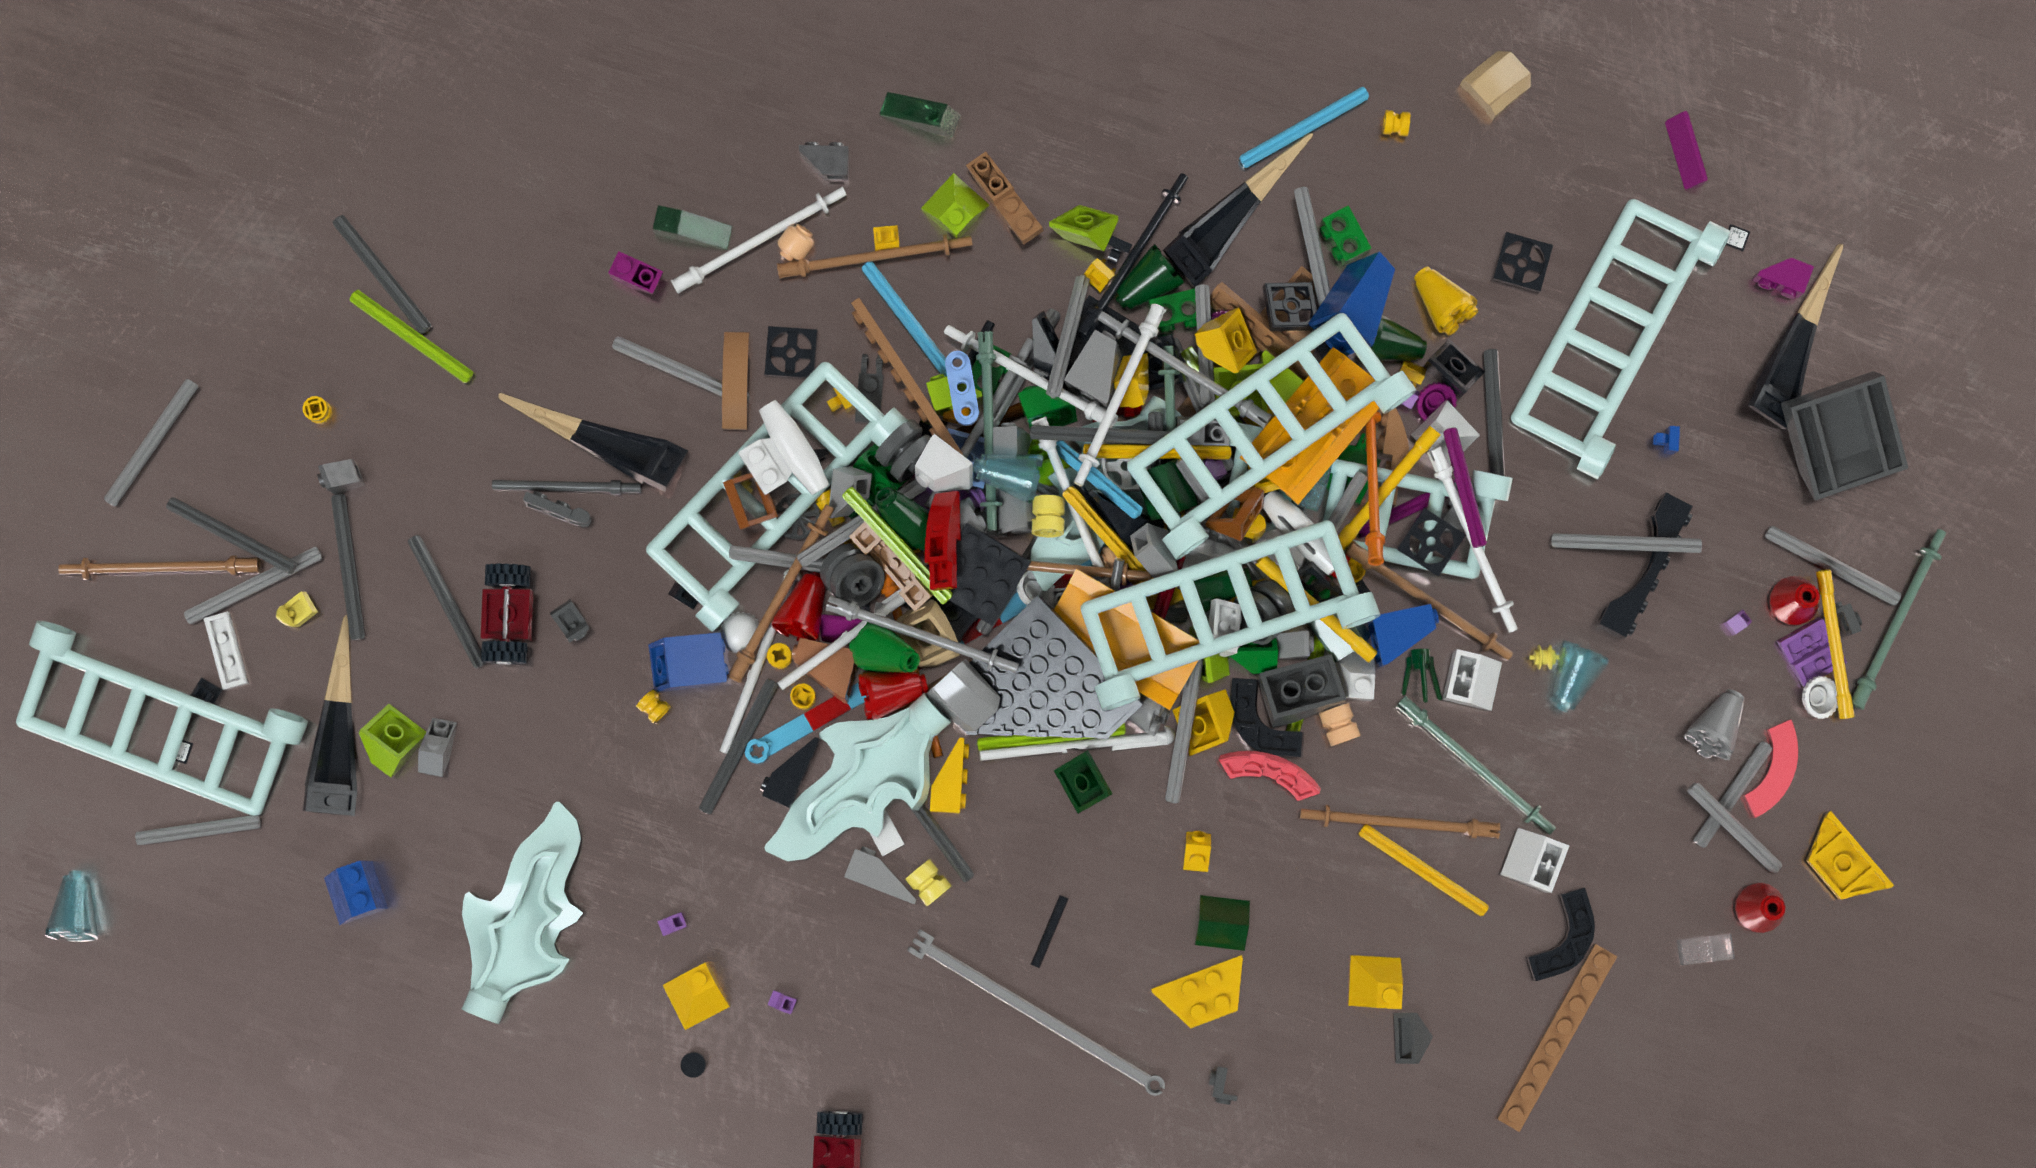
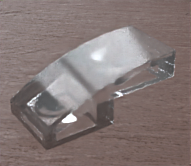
(1705, 949)

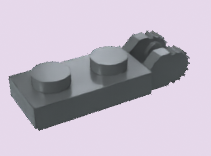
(870, 385)
(557, 510)

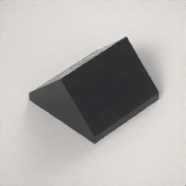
(1155, 364)
(1454, 368)

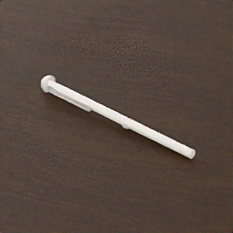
(890, 605)
(752, 678)
(1117, 742)

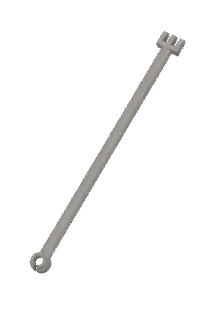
(1033, 1012)

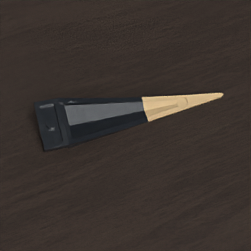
(1208, 237)
(1787, 367)
(637, 455)
(332, 770)

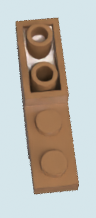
(1004, 198)
(1393, 442)

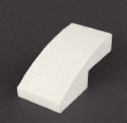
(889, 837)

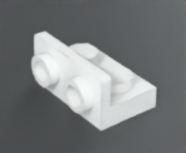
(1224, 619)

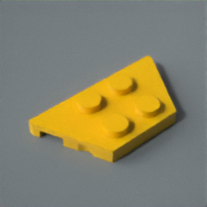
(1843, 862)
(1204, 993)

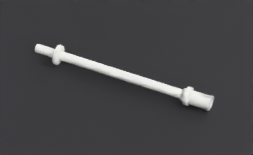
(697, 274)
(1148, 330)
(1091, 409)
(1050, 447)
(1444, 473)

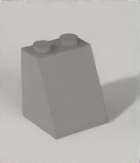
(1095, 369)

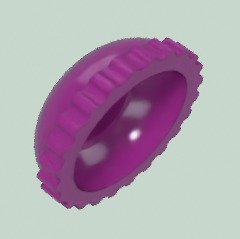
(1432, 397)

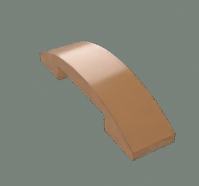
(735, 380)
(912, 589)

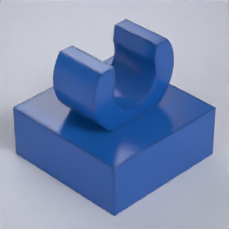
(1669, 439)

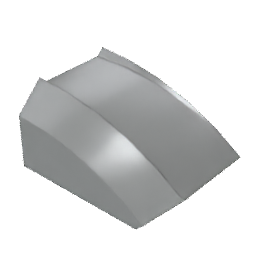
(965, 697)

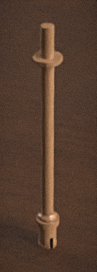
(804, 267)
(232, 565)
(1089, 570)
(1489, 642)
(746, 656)
(1472, 828)

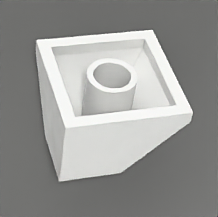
(1447, 417)
(943, 467)
(1356, 677)

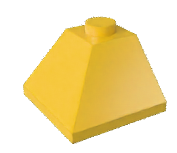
(1227, 341)
(1211, 721)
(1375, 982)
(696, 995)

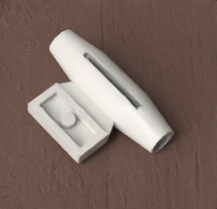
(783, 453)
(1288, 518)

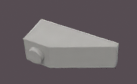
(873, 873)

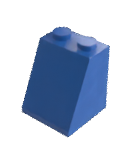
(1400, 630)
(688, 662)
(355, 891)

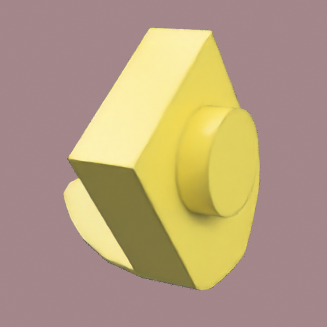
(296, 610)

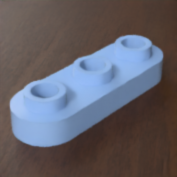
(963, 399)

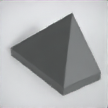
(1410, 1038)

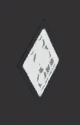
(1738, 237)
(184, 752)

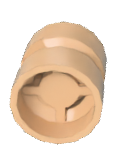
(1339, 724)

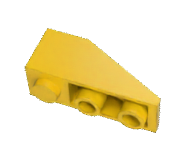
(947, 787)

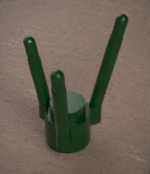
(1422, 661)

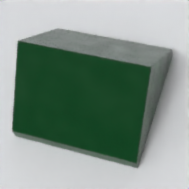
(1173, 486)
(1083, 782)
(1222, 923)

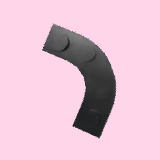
(1253, 730)
(1577, 940)

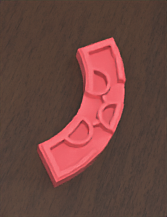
(1781, 770)
(1283, 771)

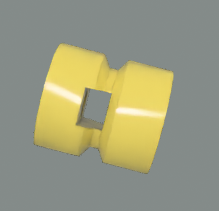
(1048, 516)
(928, 882)

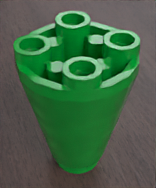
(882, 651)

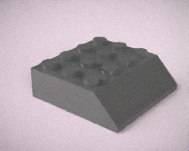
(1845, 435)

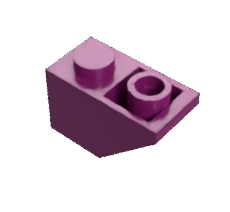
(635, 273)
(1786, 276)

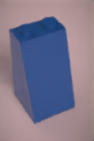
(1361, 296)

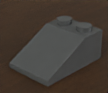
(1301, 690)

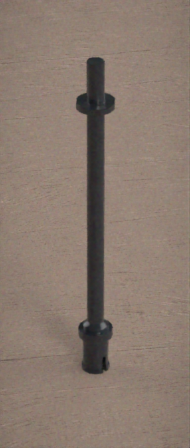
(1170, 196)

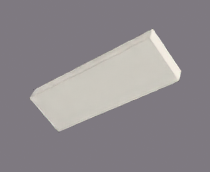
(226, 650)

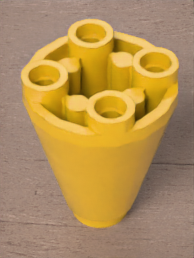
(1444, 300)

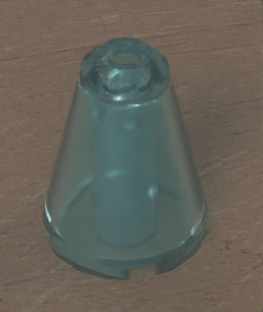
(1010, 473)
(1575, 674)
(73, 910)

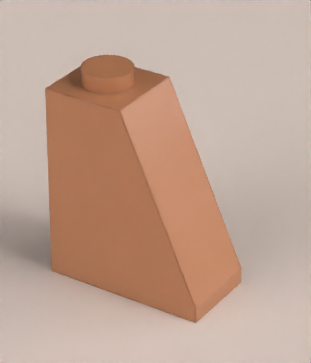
(833, 674)

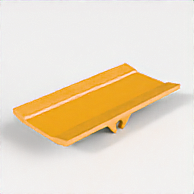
(1309, 406)
(1127, 638)

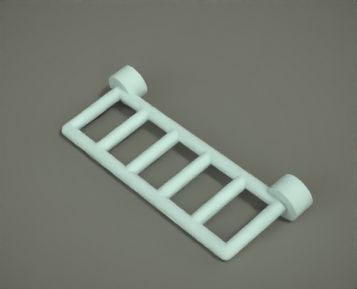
(1595, 450)
(1485, 485)
(1187, 531)
(717, 601)
(1120, 686)
(279, 726)

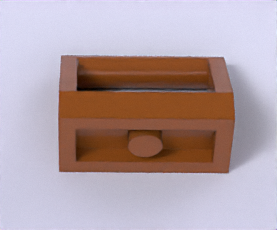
(738, 507)
(1238, 526)

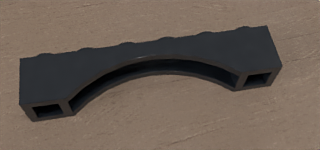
(1667, 522)

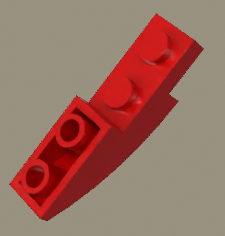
(941, 539)

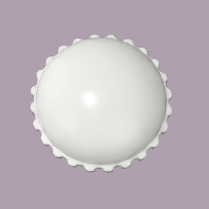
(1029, 588)
(738, 630)
(1820, 697)

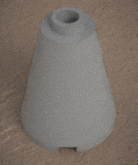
(1013, 515)

